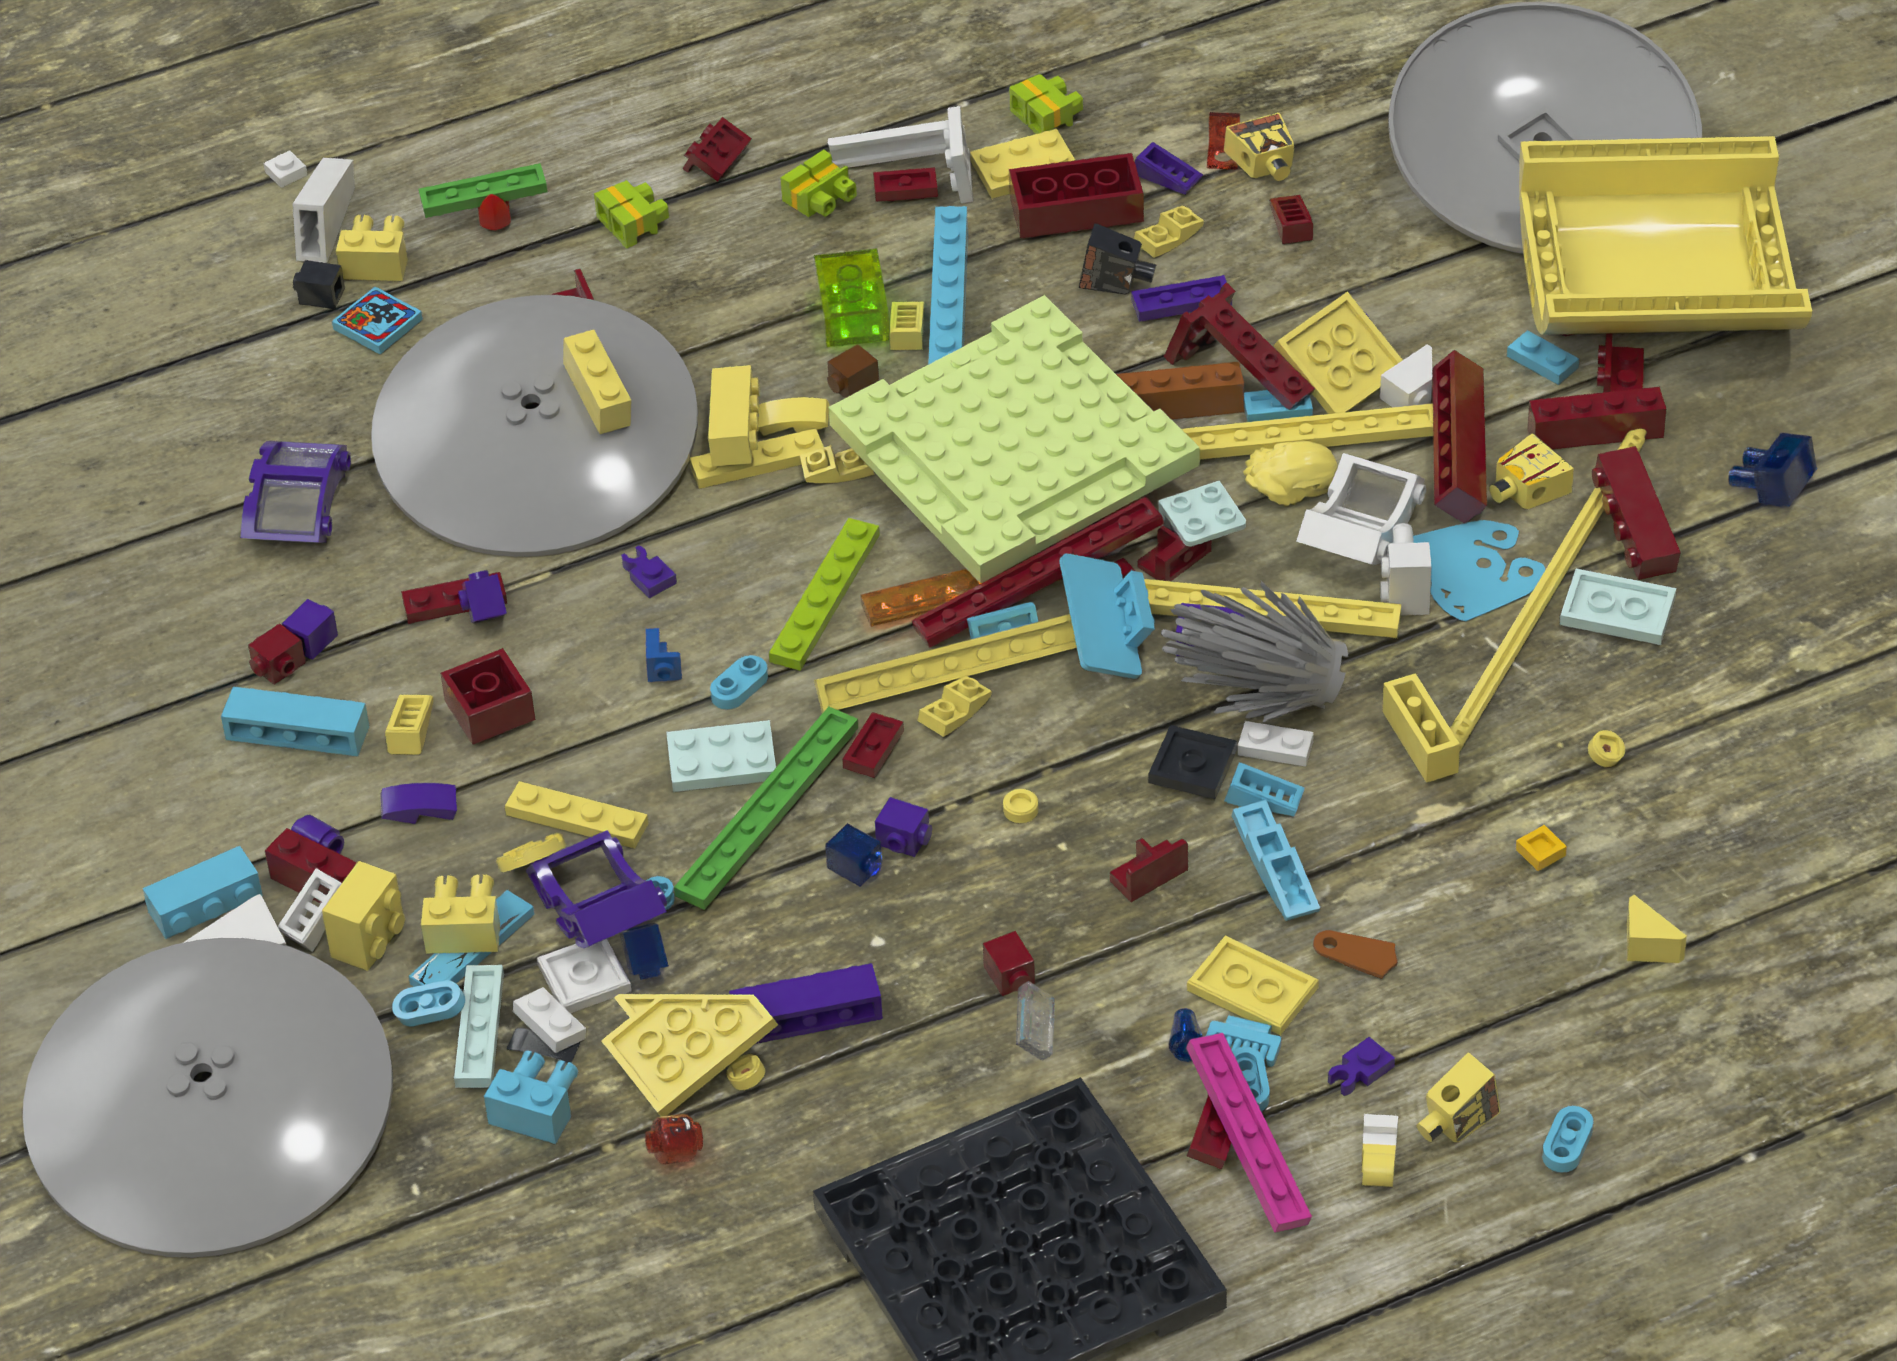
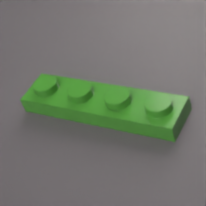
(472, 191)

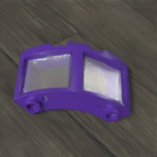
(293, 491)

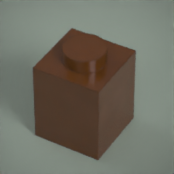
(852, 371)

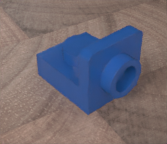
(659, 662)

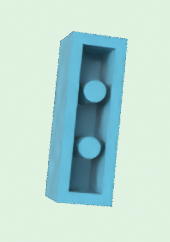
(202, 892)

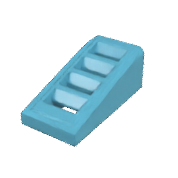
(1248, 779)

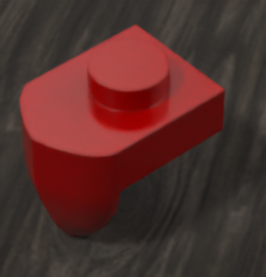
(494, 213)

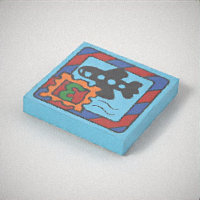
(377, 320)

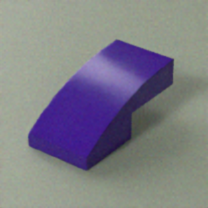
(409, 801)

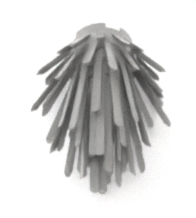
(1279, 655)

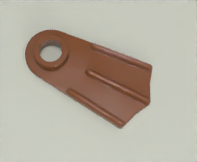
(1357, 952)

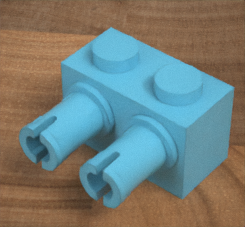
(530, 1105)

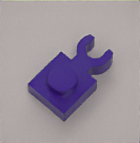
(648, 575)
(1362, 1063)

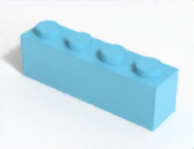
(295, 721)

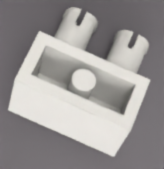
(1407, 573)

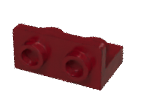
(718, 149)
(1622, 367)

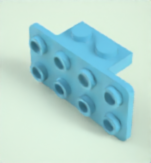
(1107, 614)

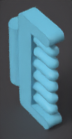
(1248, 1034)

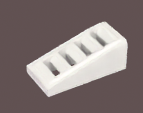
(296, 914)

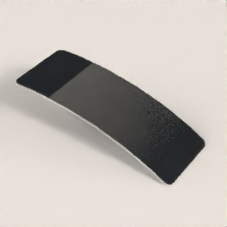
(526, 1040)

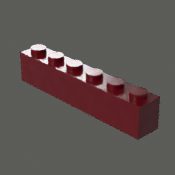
(1459, 437)

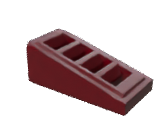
(1292, 219)

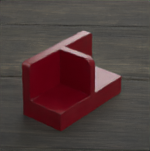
(1171, 556)
(1150, 868)

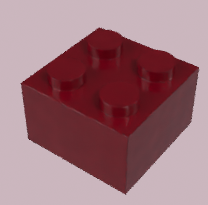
(487, 696)

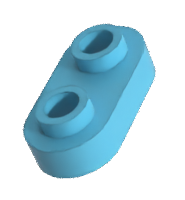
(742, 680)
(434, 1003)
(1255, 1073)
(1565, 1141)

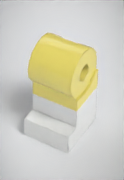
(1379, 1149)

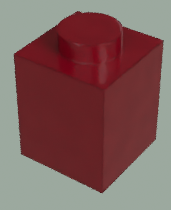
(1008, 963)

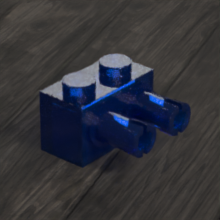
(1777, 472)

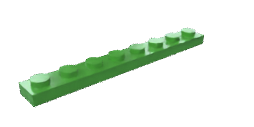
(765, 808)

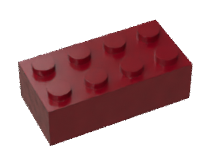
(1076, 195)

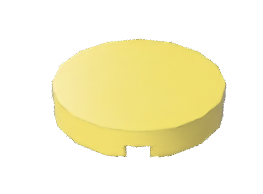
(530, 852)

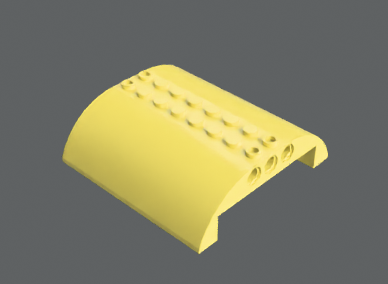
(1656, 236)

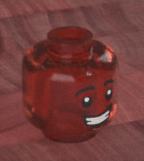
(674, 1139)

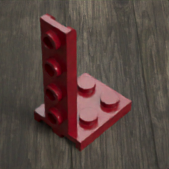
(1220, 321)

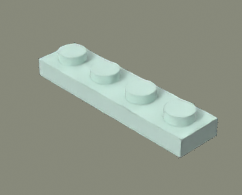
(479, 1026)

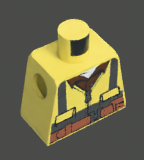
(1261, 146)
(1460, 1101)

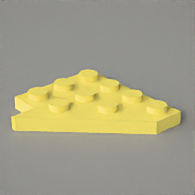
(683, 1041)

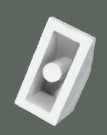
(1409, 381)

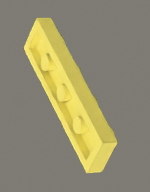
(771, 456)
(575, 814)

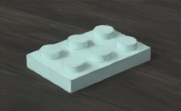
(1618, 606)
(721, 755)

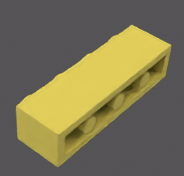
(733, 415)

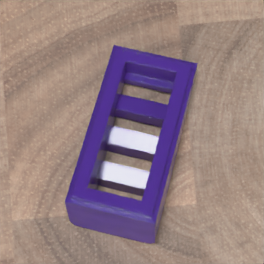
(1155, 159)

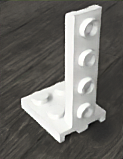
(911, 142)

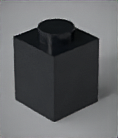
(319, 284)

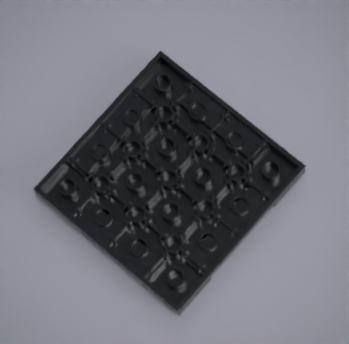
(1021, 1239)

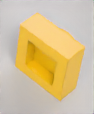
(1541, 848)

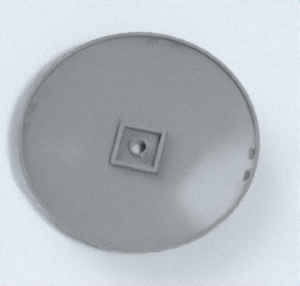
(1516, 79)
(540, 479)
(219, 1161)

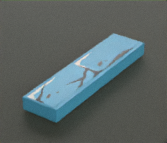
(452, 966)

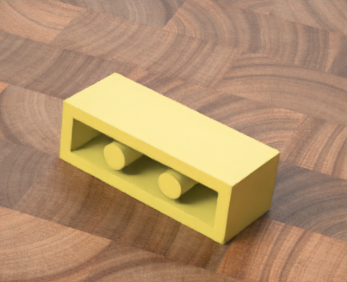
(597, 381)
(1421, 728)

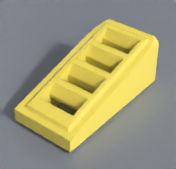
(906, 326)
(408, 729)

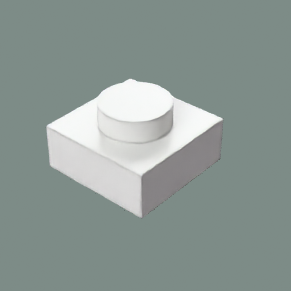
(285, 169)

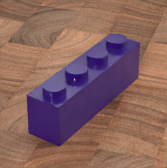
(819, 1001)

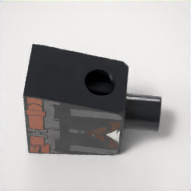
(1113, 262)

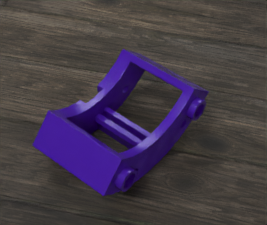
(606, 912)

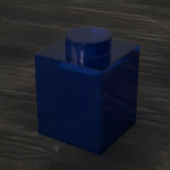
(854, 855)
(644, 950)

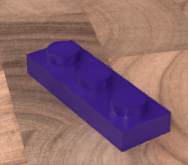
(1174, 298)

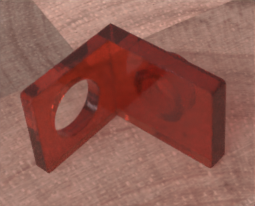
(1217, 131)

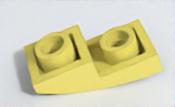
(1172, 230)
(798, 413)
(827, 467)
(958, 704)

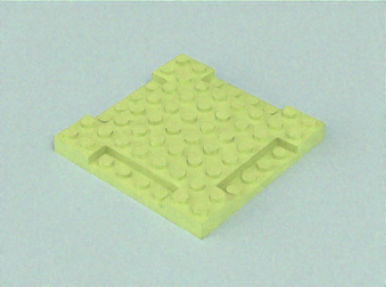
(1013, 440)

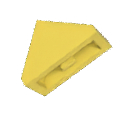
(1652, 936)

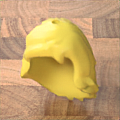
(1291, 471)

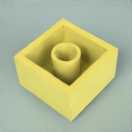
(363, 916)

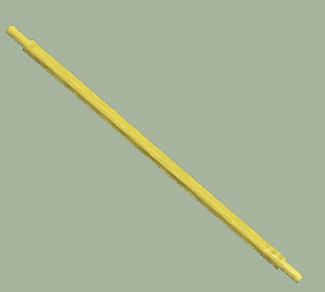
(1534, 607)

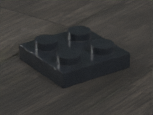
(1192, 762)

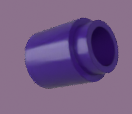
(319, 832)

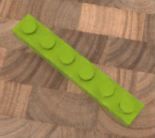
(824, 594)

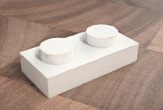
(1275, 743)
(549, 1020)

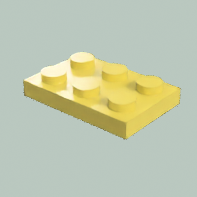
(994, 161)

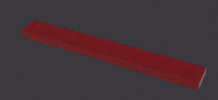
(1036, 571)

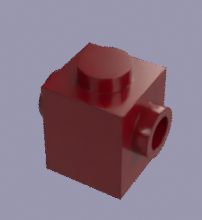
(276, 654)

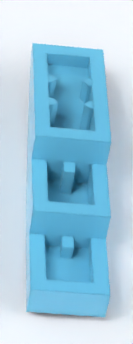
(1275, 860)

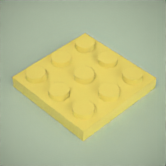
(1339, 354)

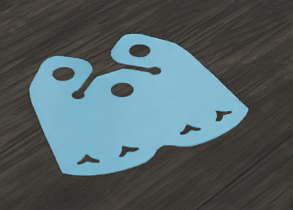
(1470, 586)

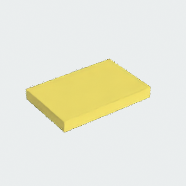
(1252, 984)

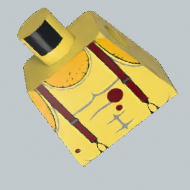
(1531, 474)

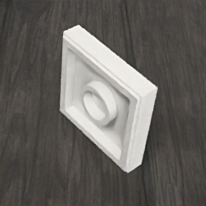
(584, 975)

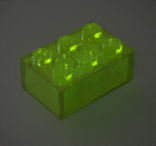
(852, 297)

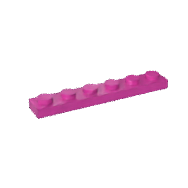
(1249, 1132)

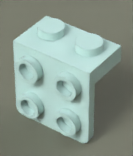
(1201, 514)

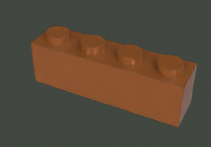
(1190, 390)

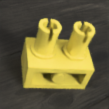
(373, 253)
(461, 923)

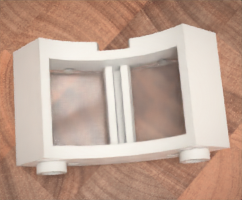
(1362, 510)

